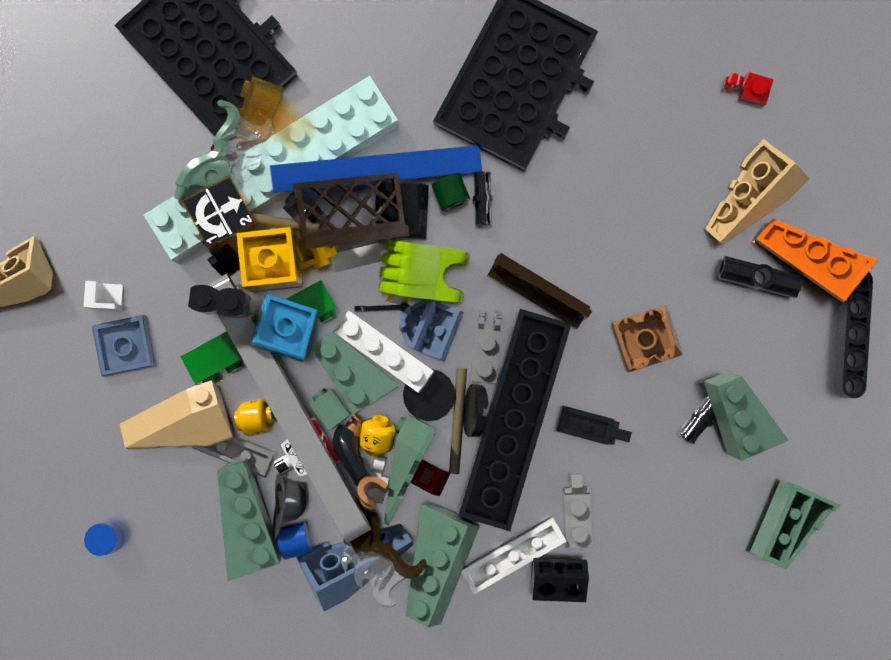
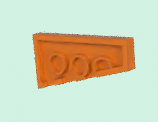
(824, 263)

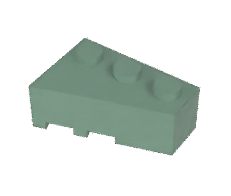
(352, 373)
(742, 417)
(790, 523)

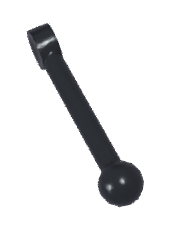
(401, 307)

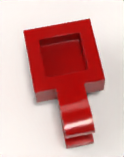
(753, 87)

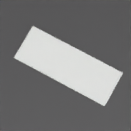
(356, 257)

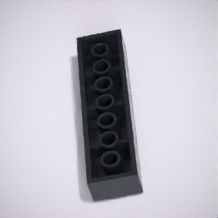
(514, 420)

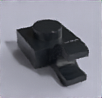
(223, 259)

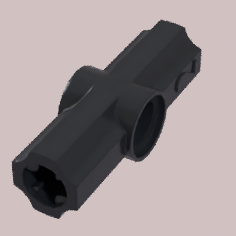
(775, 280)

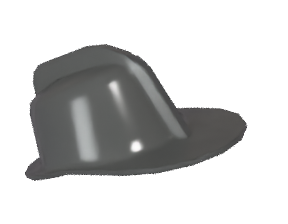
(289, 504)

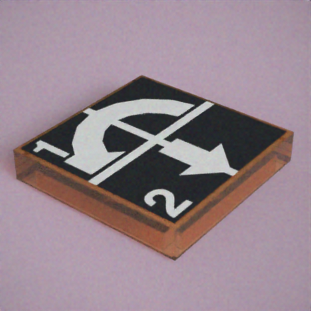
(219, 212)

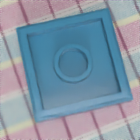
(284, 327)

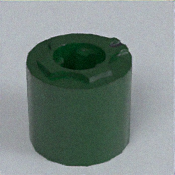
(450, 192)

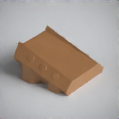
(648, 338)

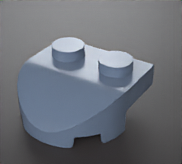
(430, 327)

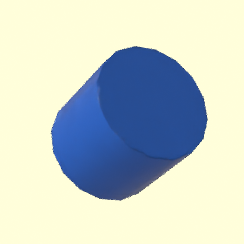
(103, 539)
(294, 541)

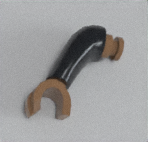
(346, 446)

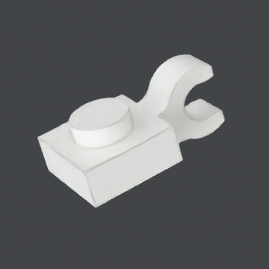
(377, 471)

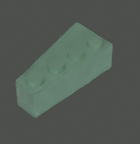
(445, 545)

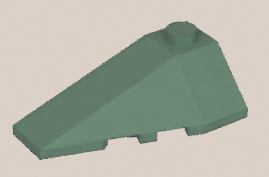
(409, 450)

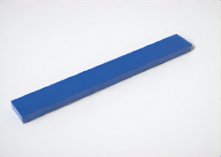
(407, 165)

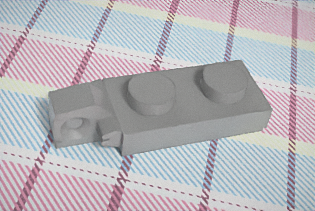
(577, 514)

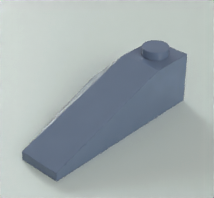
(325, 572)

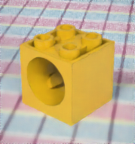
(268, 259)

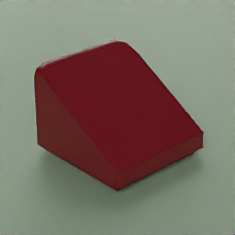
(430, 478)

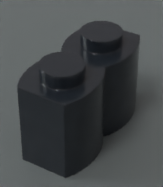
(224, 301)

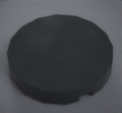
(433, 400)
(475, 401)

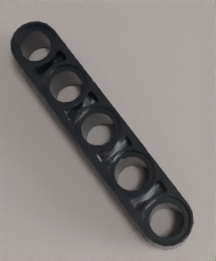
(859, 347)

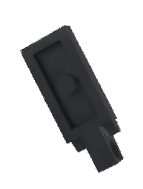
(590, 426)

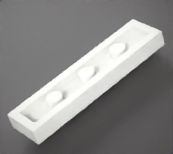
(384, 351)
(513, 555)

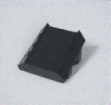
(414, 208)

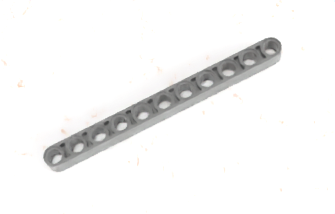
(296, 424)

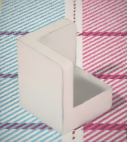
(103, 296)

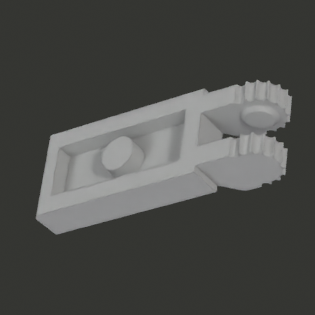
(486, 350)

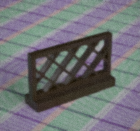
(348, 234)
(539, 291)

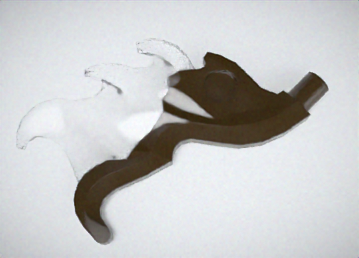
(378, 562)

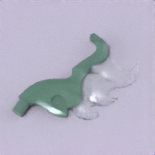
(231, 153)

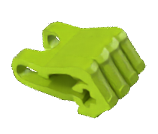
(418, 270)

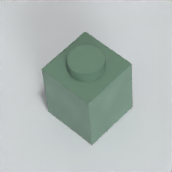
(329, 408)

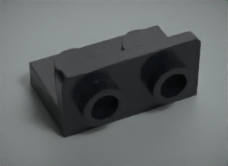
(290, 207)

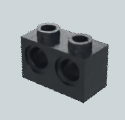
(559, 580)

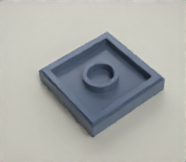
(123, 346)

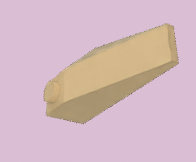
(762, 186)
(24, 273)
(185, 419)

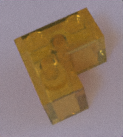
(259, 101)

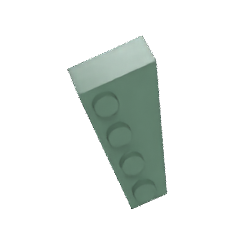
(244, 522)

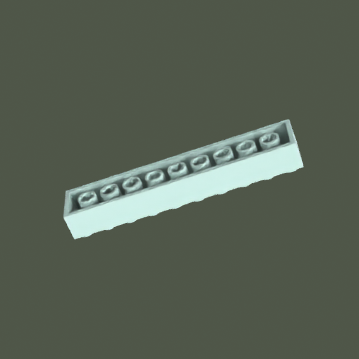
(328, 132)

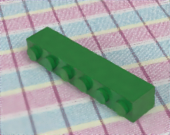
(220, 353)

